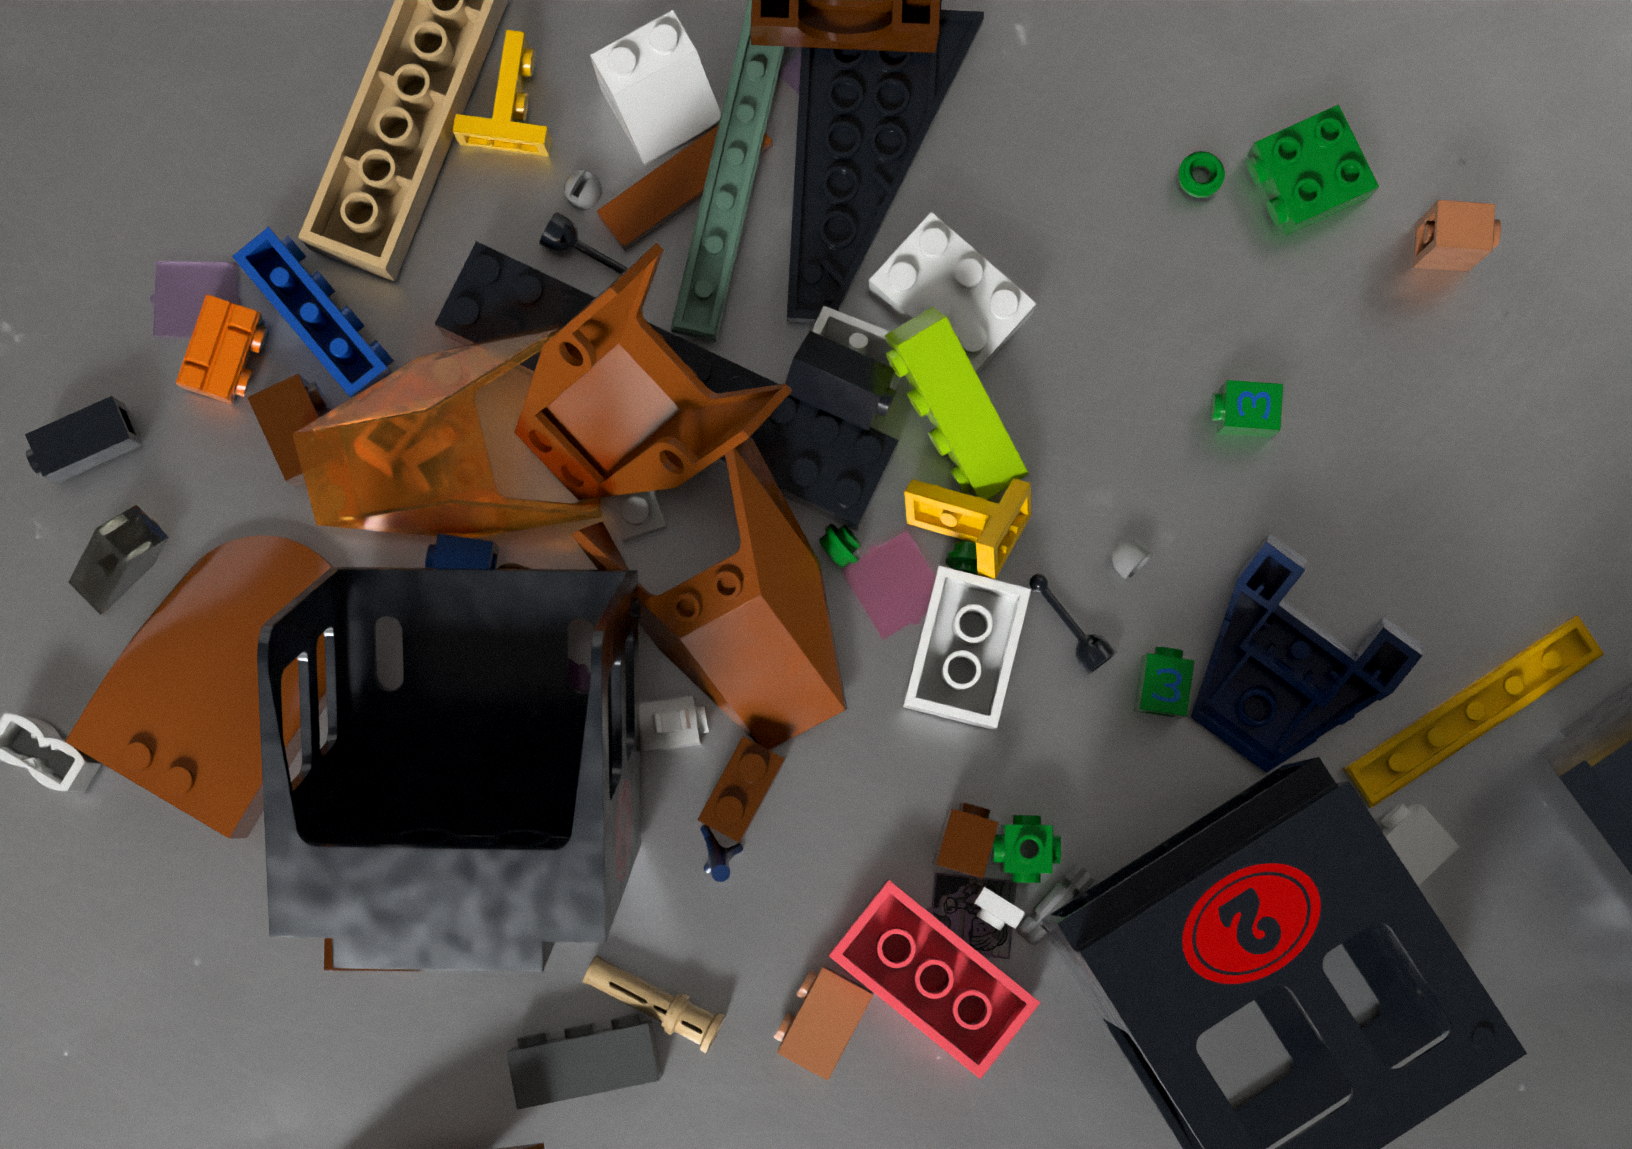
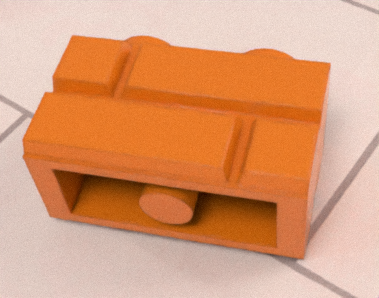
(221, 350)

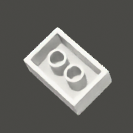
(950, 275)
(966, 648)

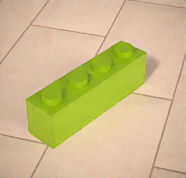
(955, 404)

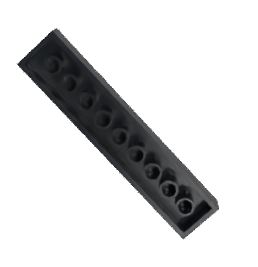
(808, 451)

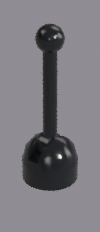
(562, 236)
(1091, 649)

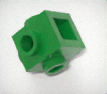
(1007, 848)

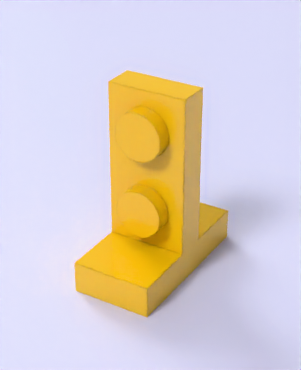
(510, 105)
(973, 519)

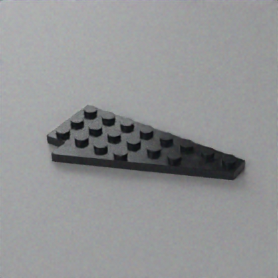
(854, 147)

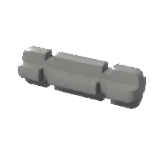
(1076, 881)

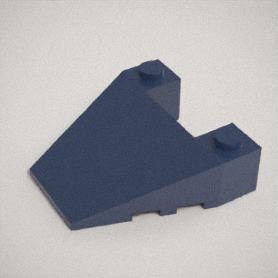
(1283, 678)

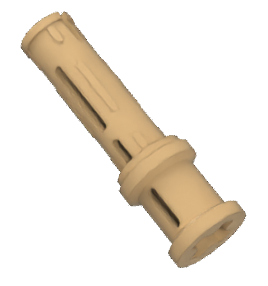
(674, 1012)

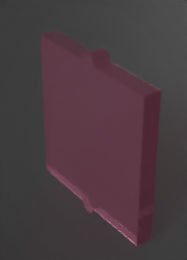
(892, 584)

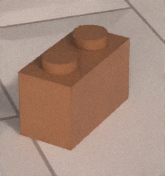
(1455, 235)
(823, 1022)

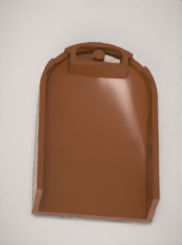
(185, 689)

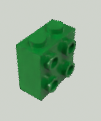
(1311, 170)

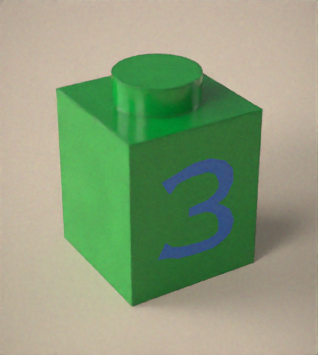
(1247, 408)
(1164, 683)

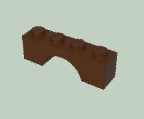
(847, 24)

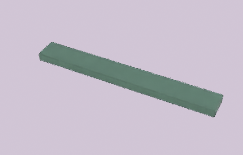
(727, 187)

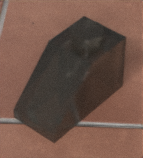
(117, 557)

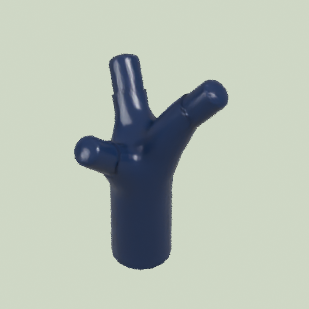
(718, 856)

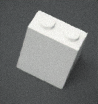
(657, 87)

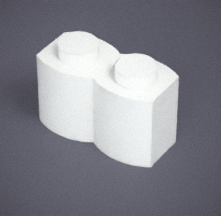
(49, 759)

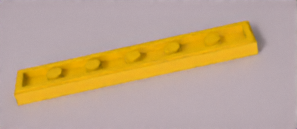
(1473, 711)

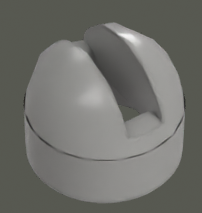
(590, 193)
(1130, 557)

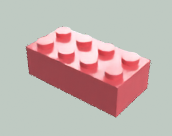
(934, 978)

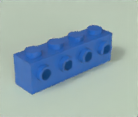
(311, 313)

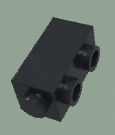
(840, 381)
(82, 440)

